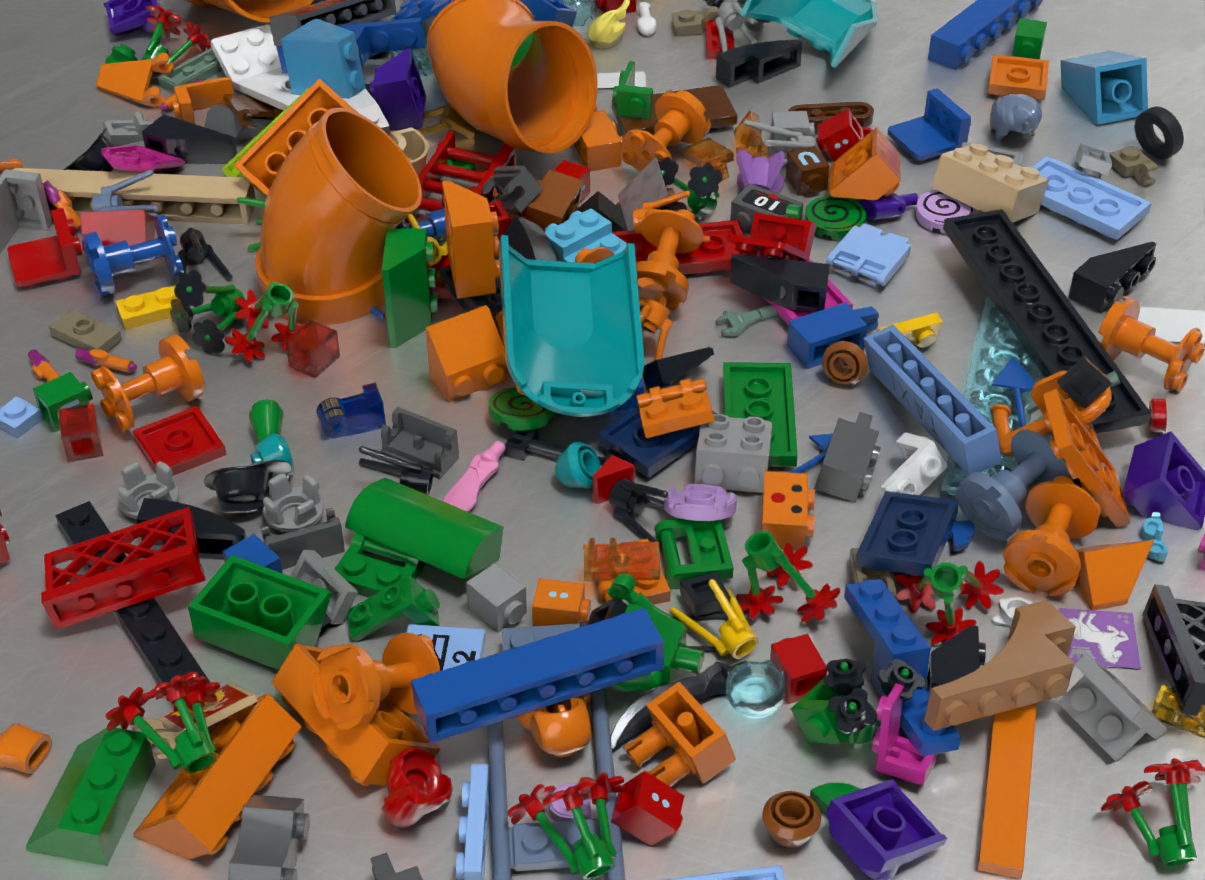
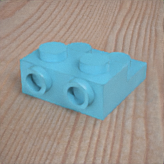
(581, 232)

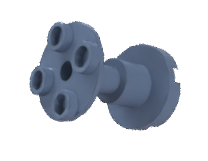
(997, 499)

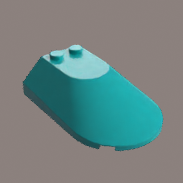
(572, 330)

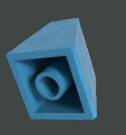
(323, 53)
(1106, 85)

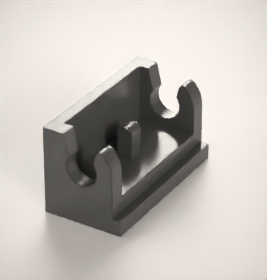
(514, 186)
(420, 441)
(323, 538)

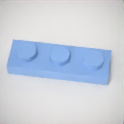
(474, 827)

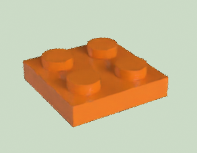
(1018, 76)

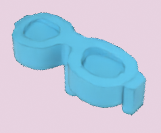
(1153, 530)

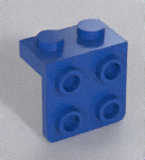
(937, 132)

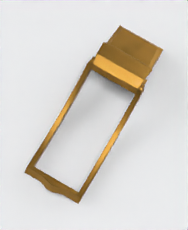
(449, 119)

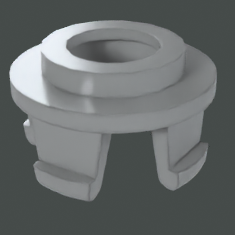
(138, 485)
(282, 497)

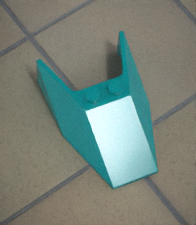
(826, 23)

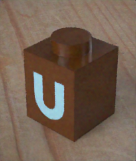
(807, 171)

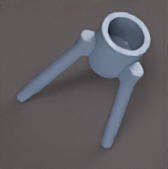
(110, 202)

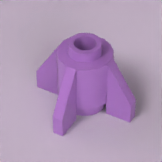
(760, 171)

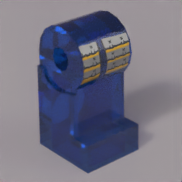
(352, 414)

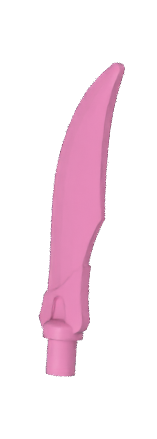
(481, 468)

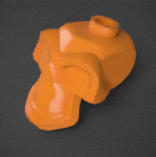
(561, 726)

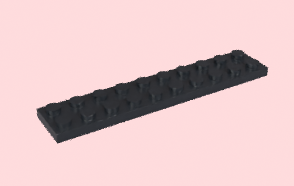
(1038, 309)

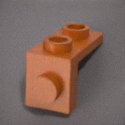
(200, 96)

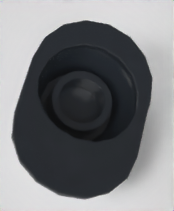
(92, 158)
(244, 487)

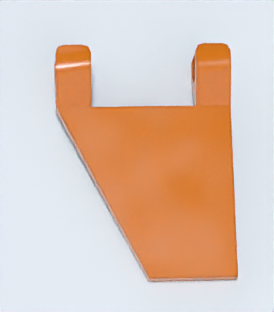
(133, 79)

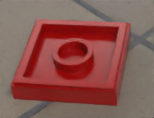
(180, 441)

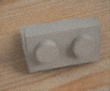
(22, 204)
(733, 453)

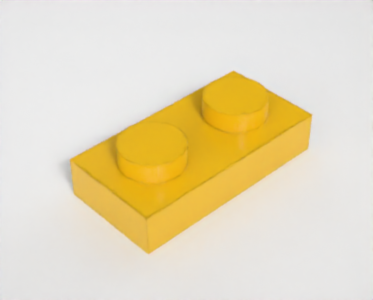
(146, 307)
(920, 330)

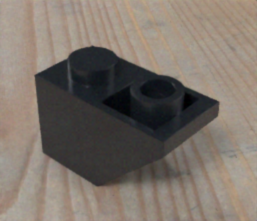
(956, 658)

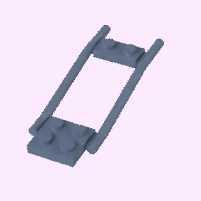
(527, 844)

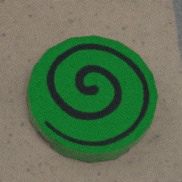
(835, 216)
(518, 411)

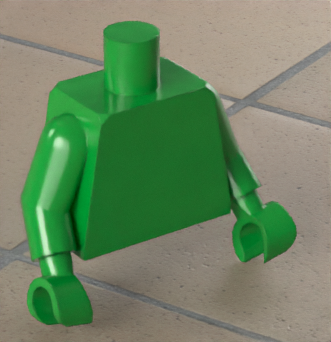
(676, 653)

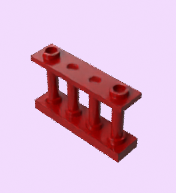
(437, 167)

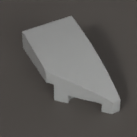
(126, 131)

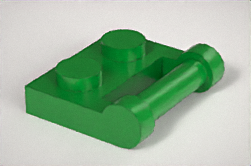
(705, 545)
(373, 575)

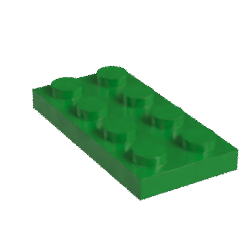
(765, 393)

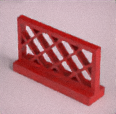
(125, 581)

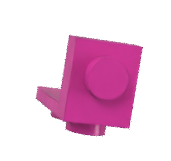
(897, 754)

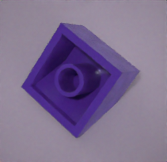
(400, 92)
(1166, 481)

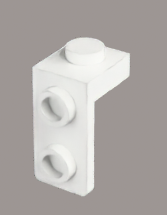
(921, 465)

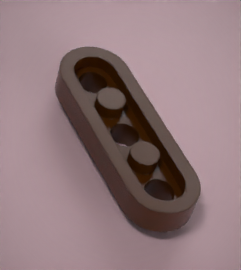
(821, 112)

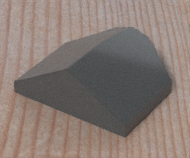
(224, 120)

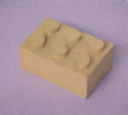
(990, 182)

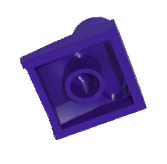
(130, 15)
(881, 829)

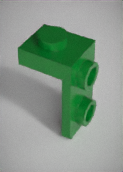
(631, 99)
(391, 603)
(816, 719)

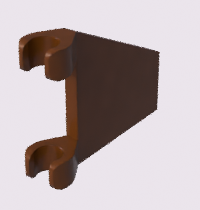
(247, 107)

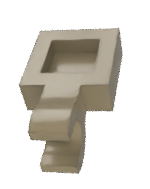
(691, 22)
(1131, 162)

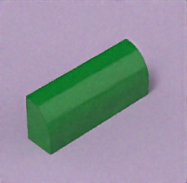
(425, 528)

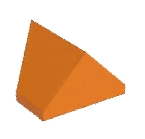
(1111, 572)

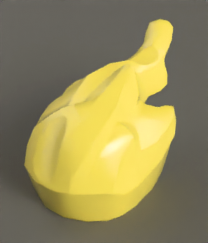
(606, 29)

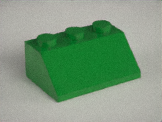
(408, 283)
(258, 612)
(95, 797)

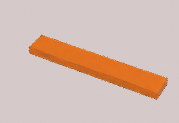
(1007, 792)

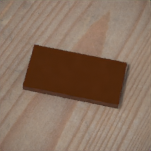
(713, 98)

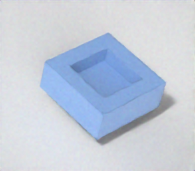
(19, 417)

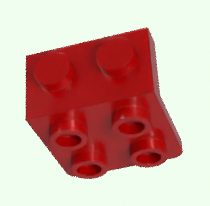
(777, 238)
(47, 257)

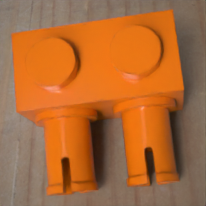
(688, 729)

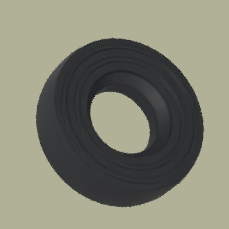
(1167, 124)

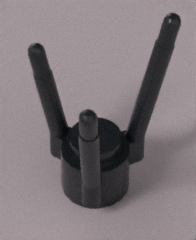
(195, 248)
(412, 474)
(632, 498)

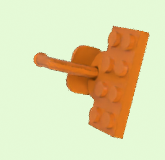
(1072, 440)

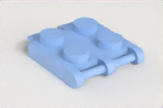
(870, 253)

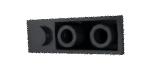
(189, 141)
(1108, 276)
(782, 281)

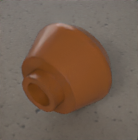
(844, 363)
(791, 818)

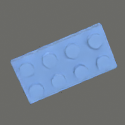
(1090, 199)

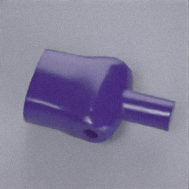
(888, 206)

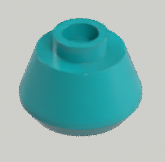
(273, 448)
(577, 466)

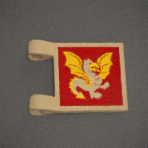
(230, 700)

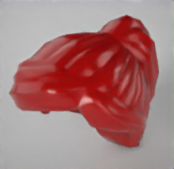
(414, 787)

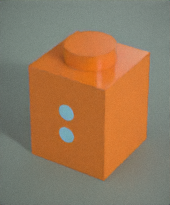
(560, 603)

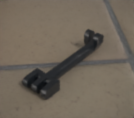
(523, 442)

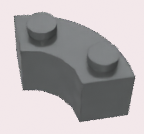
(269, 839)

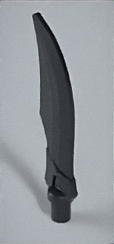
(701, 686)

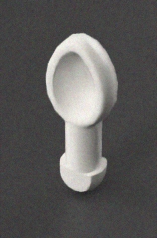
(646, 24)

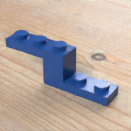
(381, 37)
(899, 639)

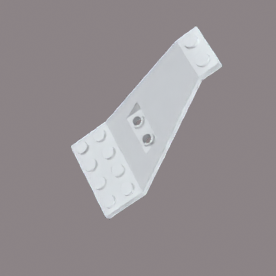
(256, 71)

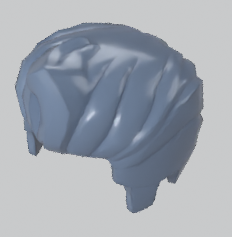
(1016, 114)

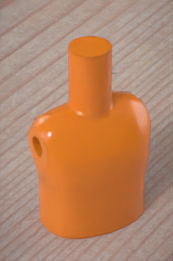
(23, 748)

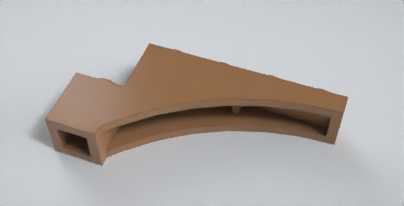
(1025, 672)

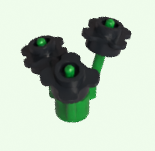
(852, 710)

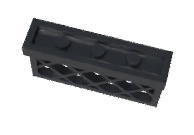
(1176, 648)

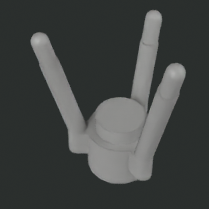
(730, 18)
(794, 142)

